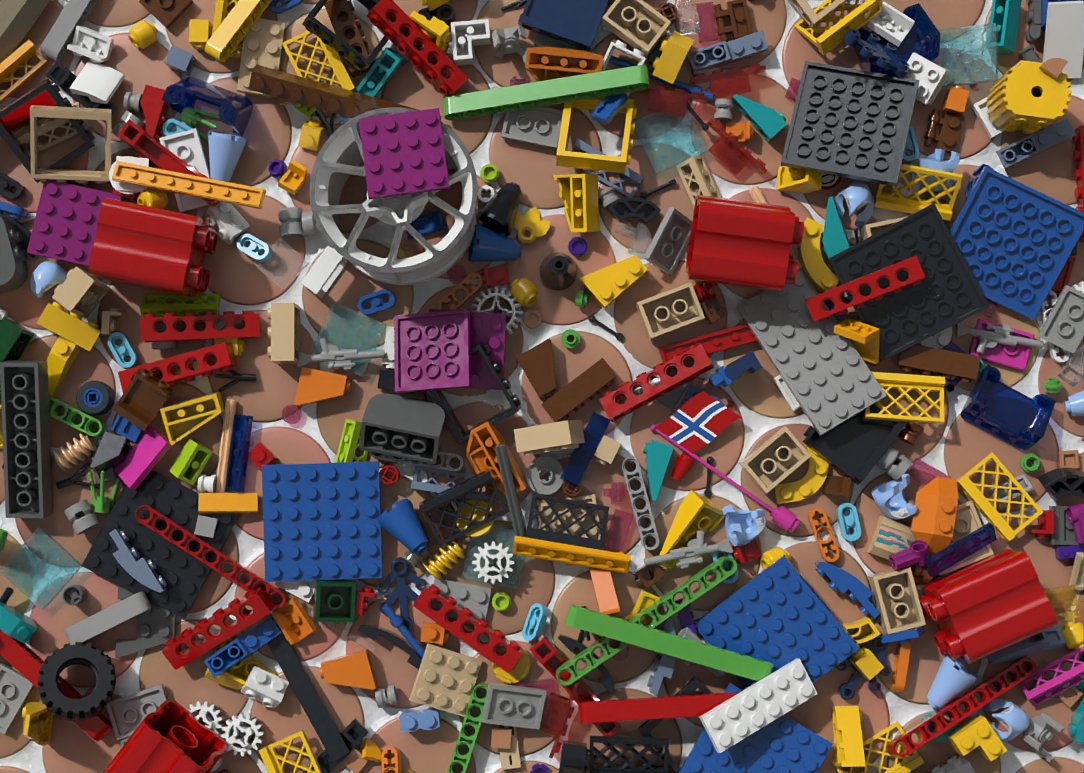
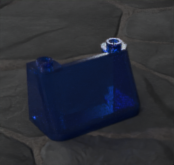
(921, 39)
(234, 108)
(1006, 411)

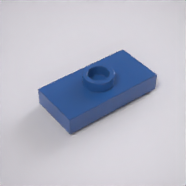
(609, 108)
(427, 224)
(903, 636)

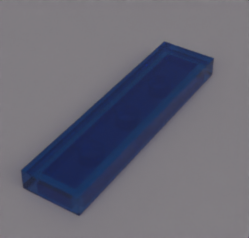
(239, 453)
(582, 456)
(960, 549)

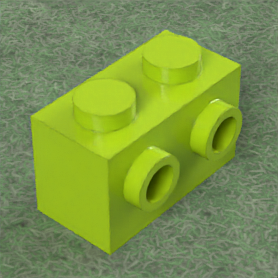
(190, 461)

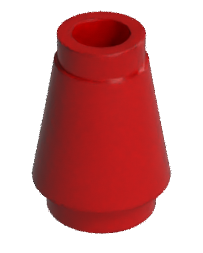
(682, 466)

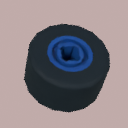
(102, 397)

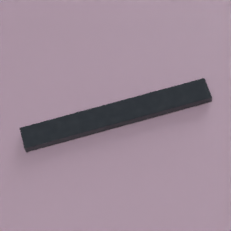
(308, 697)

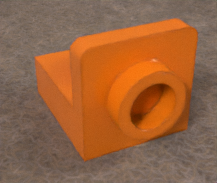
(742, 131)
(434, 633)

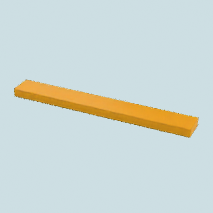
(189, 185)

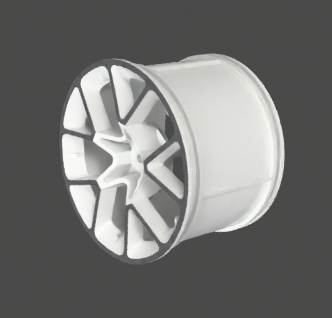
(341, 158)

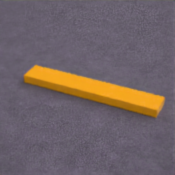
(571, 554)

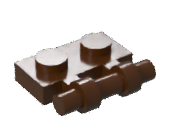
(739, 20)
(949, 132)

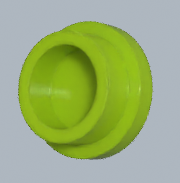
(489, 173)
(501, 601)

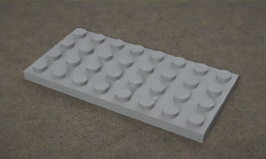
(811, 359)

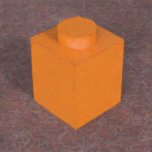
(955, 100)

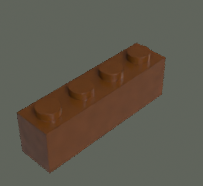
(940, 362)
(578, 390)

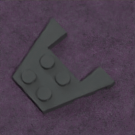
(153, 628)

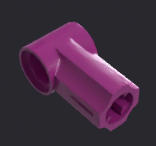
(1076, 518)
(912, 556)

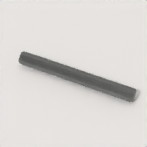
(510, 490)

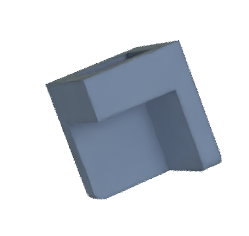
(180, 60)

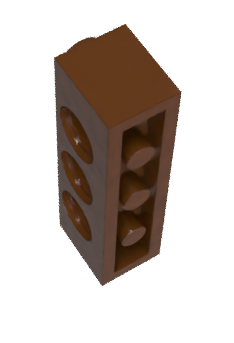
(335, 10)

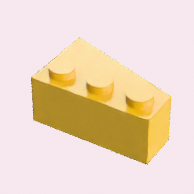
(580, 200)
(613, 280)
(69, 325)
(189, 415)
(847, 736)

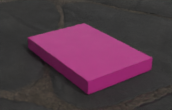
(1001, 354)
(142, 458)

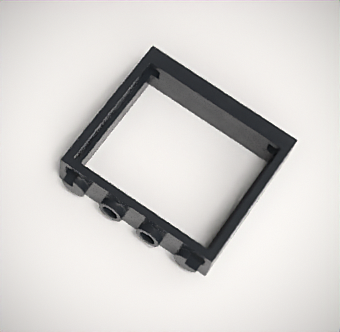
(339, 45)
(16, 146)
(450, 417)
(649, 724)

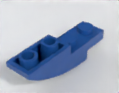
(842, 581)
(242, 647)

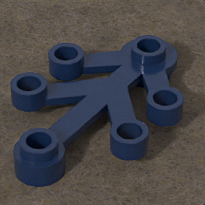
(875, 51)
(402, 589)
(879, 650)

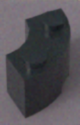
(633, 207)
(1063, 482)
(574, 757)

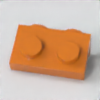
(293, 621)

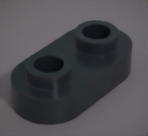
(6, 186)

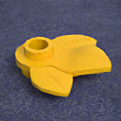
(532, 223)

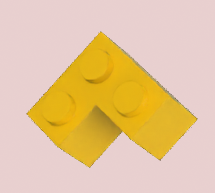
(674, 52)
(979, 734)

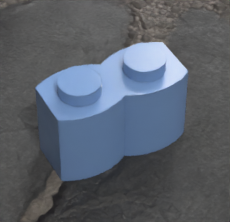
(413, 719)

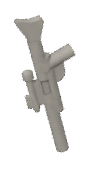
(1000, 335)
(341, 357)
(687, 554)

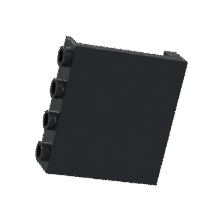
(855, 444)

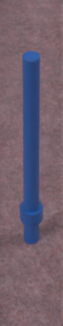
(677, 84)
(397, 622)

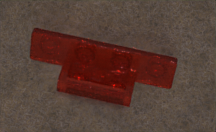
(728, 83)
(671, 102)
(731, 153)
(555, 716)

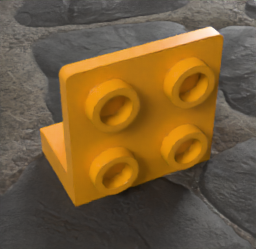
(862, 336)

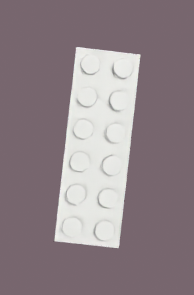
(758, 705)

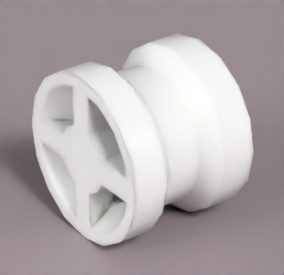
(206, 483)

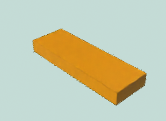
(227, 503)

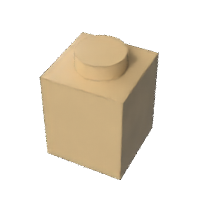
(606, 450)

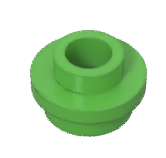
(582, 299)
(575, 334)
(1052, 385)
(1035, 463)

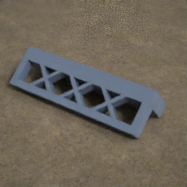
(629, 174)
(439, 488)

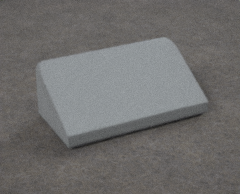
(1002, 494)

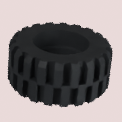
(76, 655)

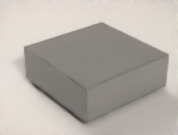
(206, 526)

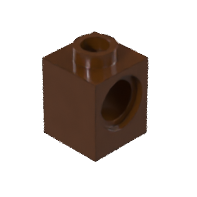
(657, 574)

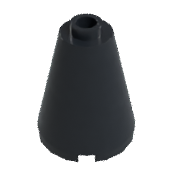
(501, 209)
(558, 278)

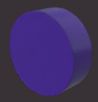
(577, 246)

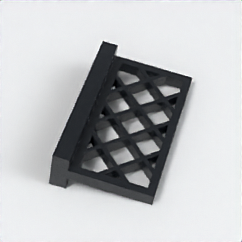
(455, 492)
(565, 538)
(628, 766)

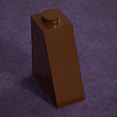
(539, 368)

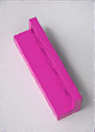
(1059, 683)

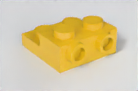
(435, 29)

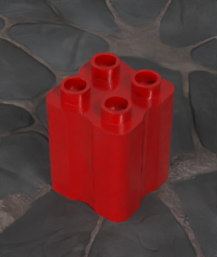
(743, 243)
(152, 248)
(987, 606)
(169, 743)

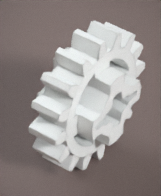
(484, 553)
(204, 713)
(240, 727)

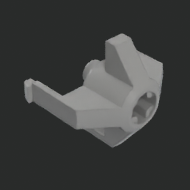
(508, 41)
(1039, 731)

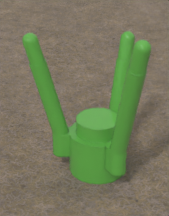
(193, 117)
(102, 503)

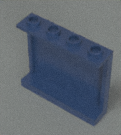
(565, 20)

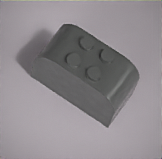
(12, 258)
(403, 427)

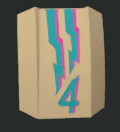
(890, 538)

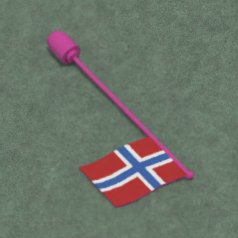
(697, 426)

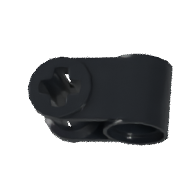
(438, 13)

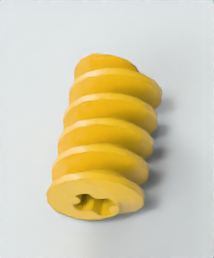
(445, 559)

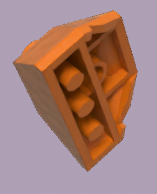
(555, 63)
(482, 456)
(935, 513)

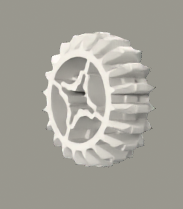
(496, 296)

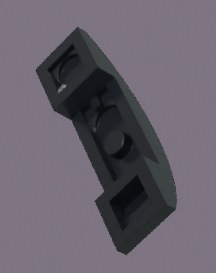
(64, 79)
(373, 632)
(572, 643)
(352, 735)

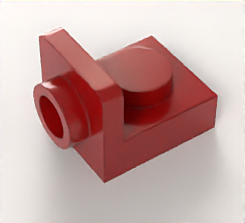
(495, 276)
(261, 456)
(1046, 524)
(746, 552)
(361, 604)

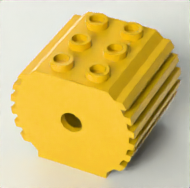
(1017, 109)

